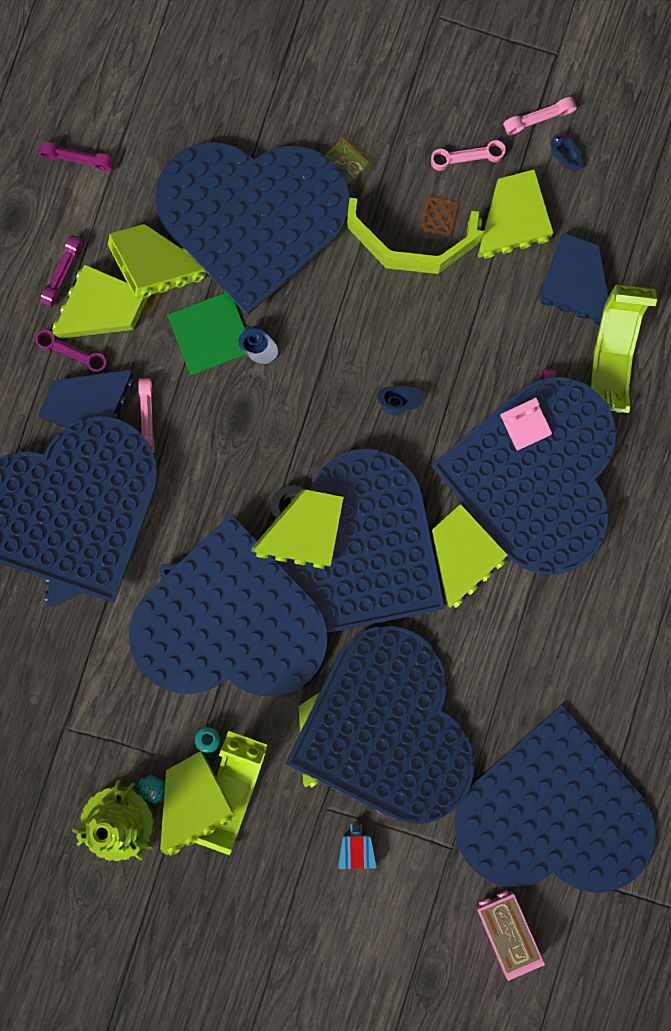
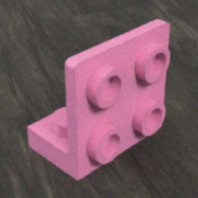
(526, 424)

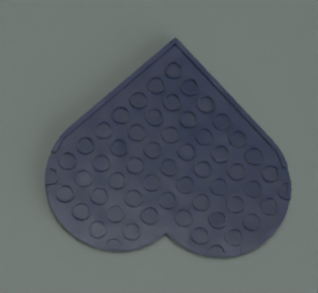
(250, 217)
(544, 497)
(78, 505)
(381, 549)
(229, 620)
(383, 730)
(557, 811)

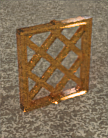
(434, 208)

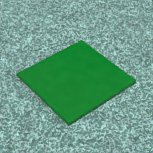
(208, 333)

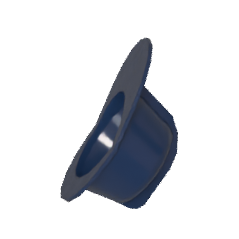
(258, 344)
(399, 399)

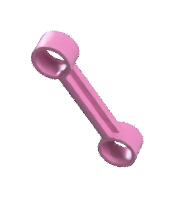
(561, 108)
(468, 155)
(145, 393)

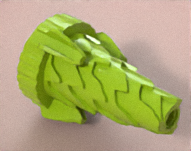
(126, 819)

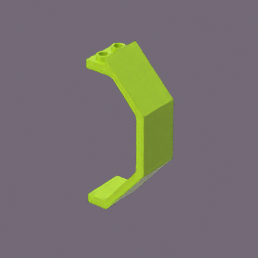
(412, 261)
(617, 343)
(237, 777)

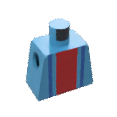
(356, 850)

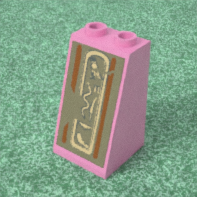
(509, 935)

